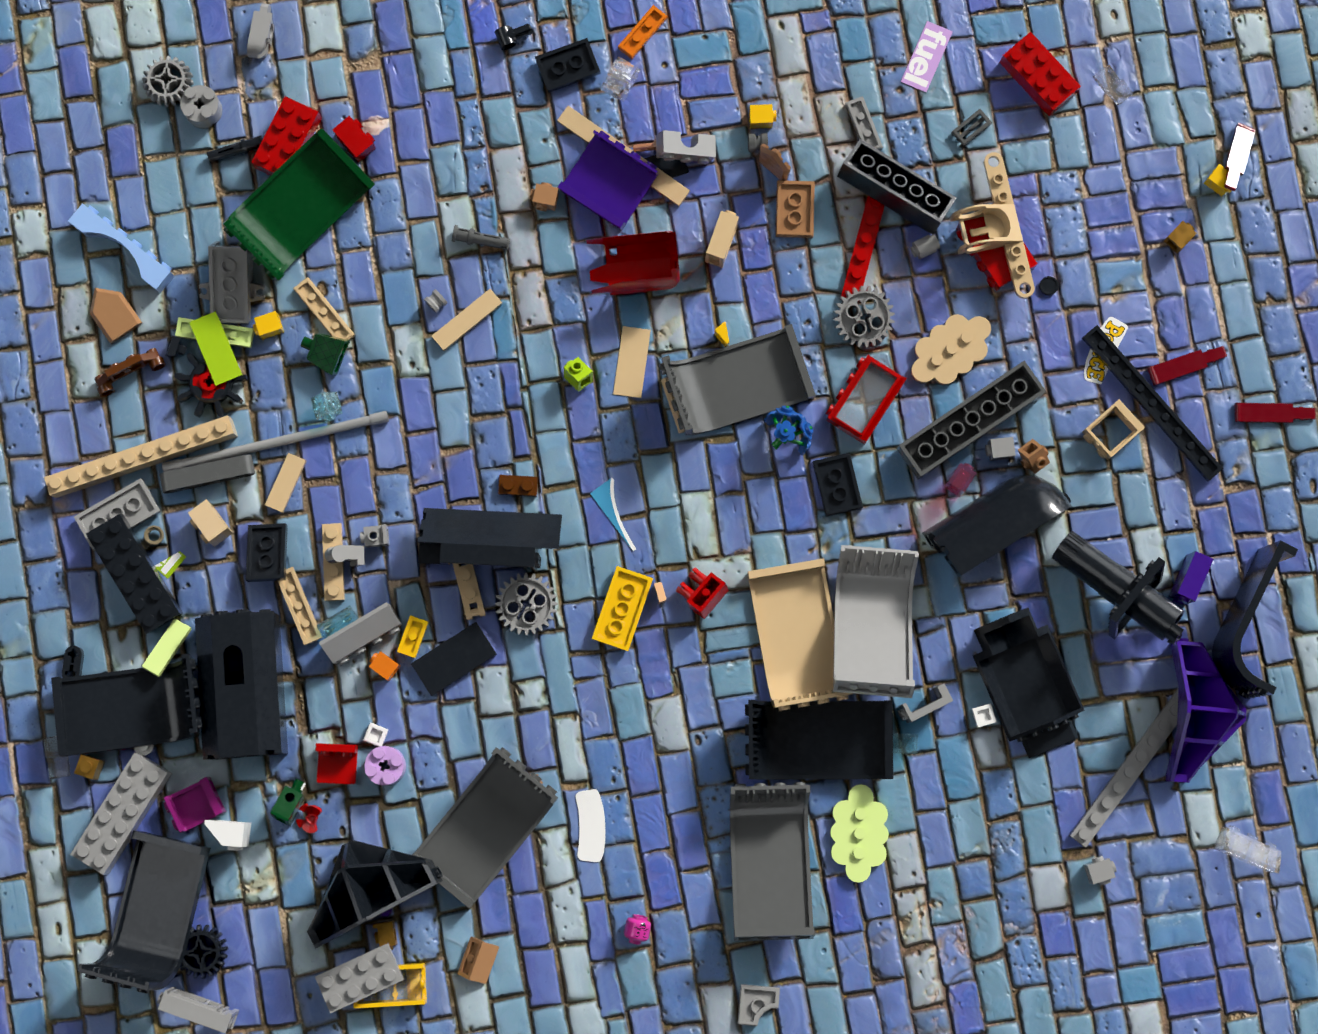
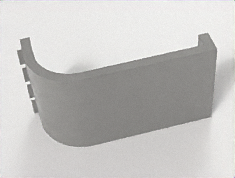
(874, 621)

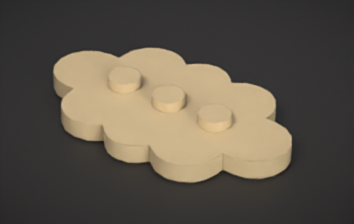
(951, 349)

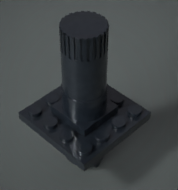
(1130, 594)

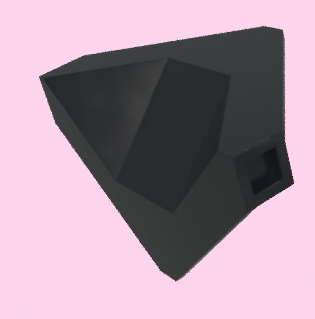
(366, 885)

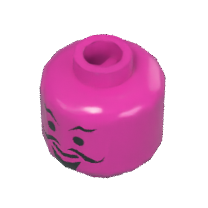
(637, 929)

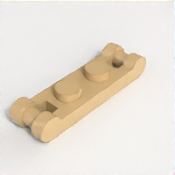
(469, 590)

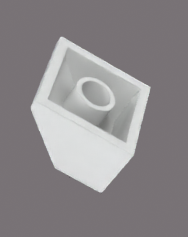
(230, 833)

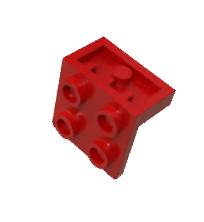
(337, 763)

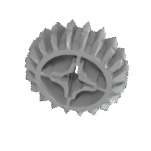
(152, 78)

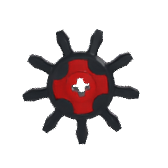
(203, 392)

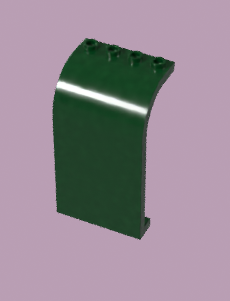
(297, 204)

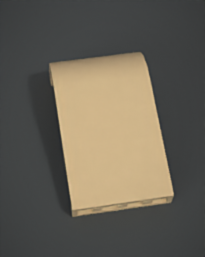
(795, 632)

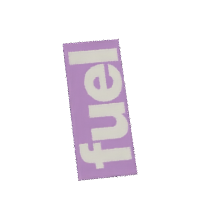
(926, 56)

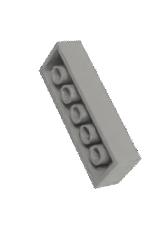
(121, 813)

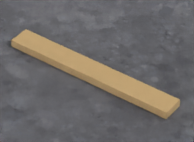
(584, 129)

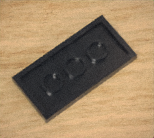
(453, 659)

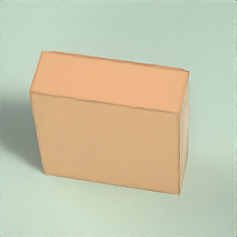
(660, 592)

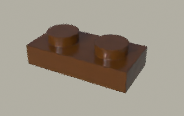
(518, 485)

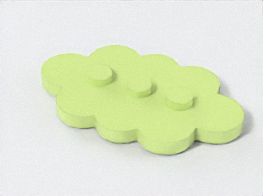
(859, 833)

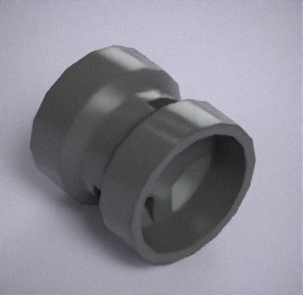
(755, 142)

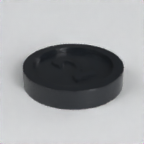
(1048, 285)

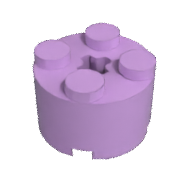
(375, 771)

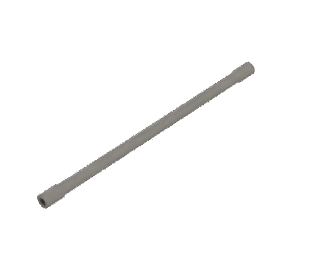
(372, 419)

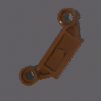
(131, 364)

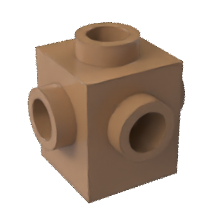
(1033, 456)

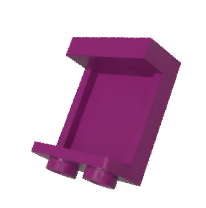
(194, 805)

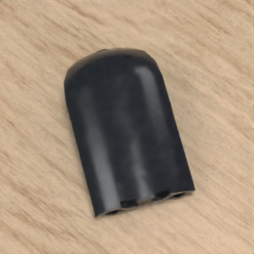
(996, 521)

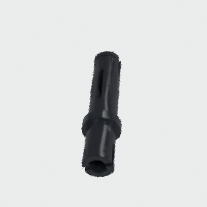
(234, 149)

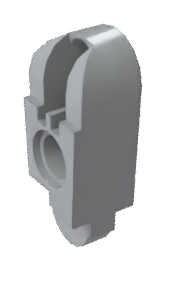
(260, 32)

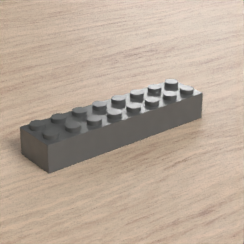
(971, 419)

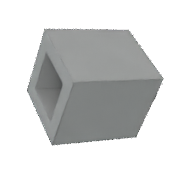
(1000, 448)

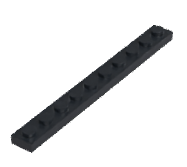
(1152, 403)

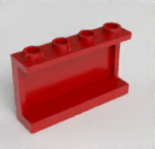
(991, 261)

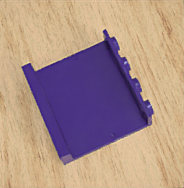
(609, 180)

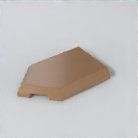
(773, 162)
(113, 314)

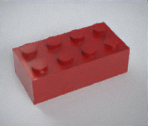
(1039, 74)
(286, 134)

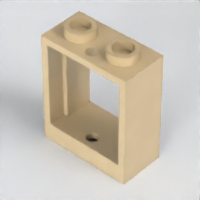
(722, 238)
(1126, 417)

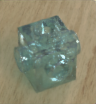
(326, 406)

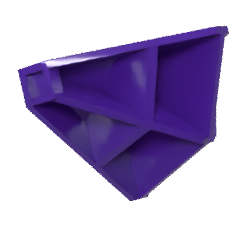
(1206, 711)

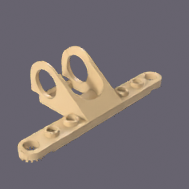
(1000, 226)

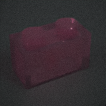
(960, 479)

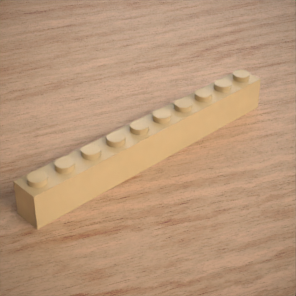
(140, 457)

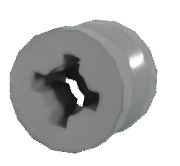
(435, 301)

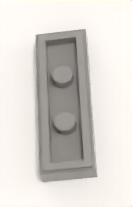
(863, 122)

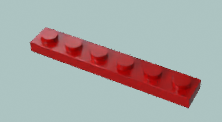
(863, 246)

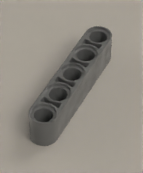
(207, 474)

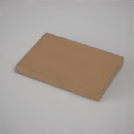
(795, 209)

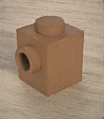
(544, 196)

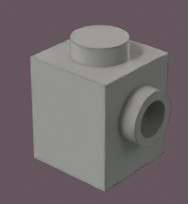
(1100, 870)

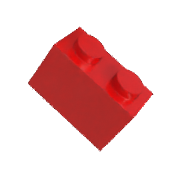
(354, 139)

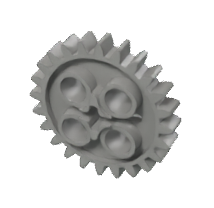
(848, 322)
(541, 612)

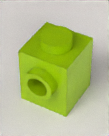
(578, 374)

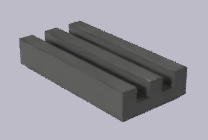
(959, 137)

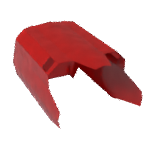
(640, 263)

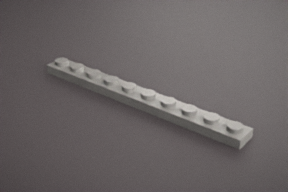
(1127, 773)

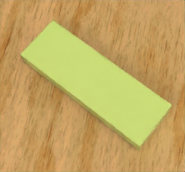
(166, 647)

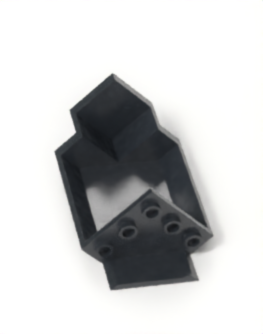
(486, 537)
(1028, 682)

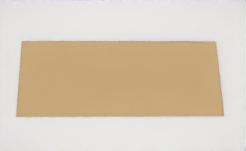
(631, 362)

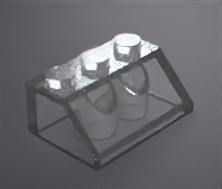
(1249, 849)

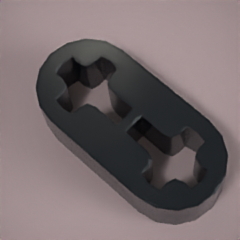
(68, 661)

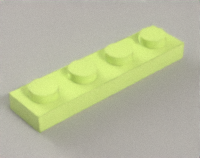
(236, 335)

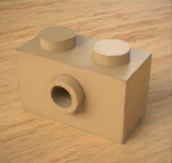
(210, 523)

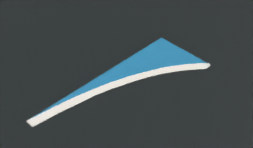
(605, 499)

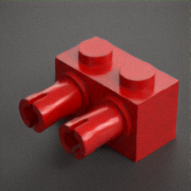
(706, 595)

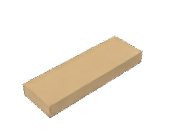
(285, 482)

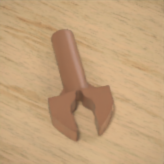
(645, 147)

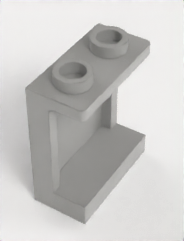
(943, 698)

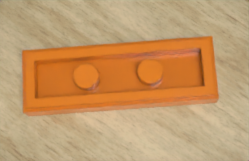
(642, 32)

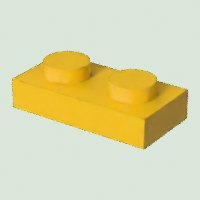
(412, 636)

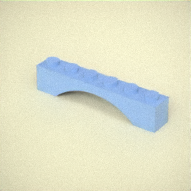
(91, 225)

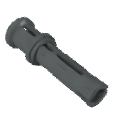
(471, 237)

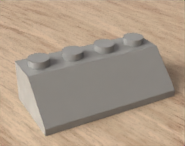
(361, 633)

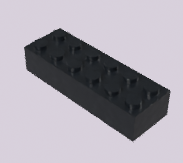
(896, 186)
(134, 573)

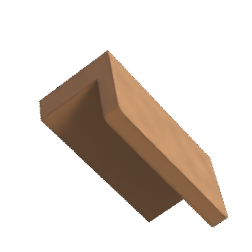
(478, 960)

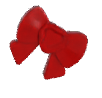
(309, 823)

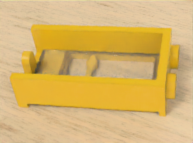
(406, 992)

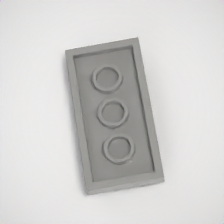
(132, 501)
(359, 978)

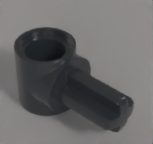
(508, 37)

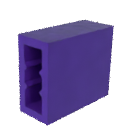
(1190, 578)

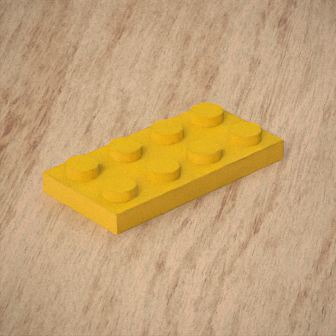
(622, 608)

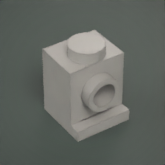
(382, 536)

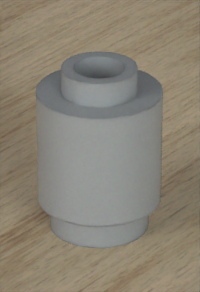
(925, 246)

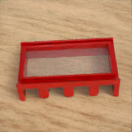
(865, 399)

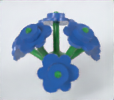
(786, 432)

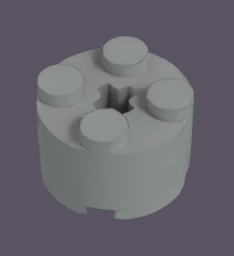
(196, 97)

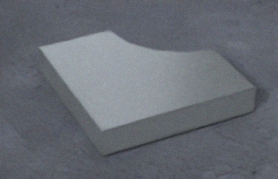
(755, 1001)

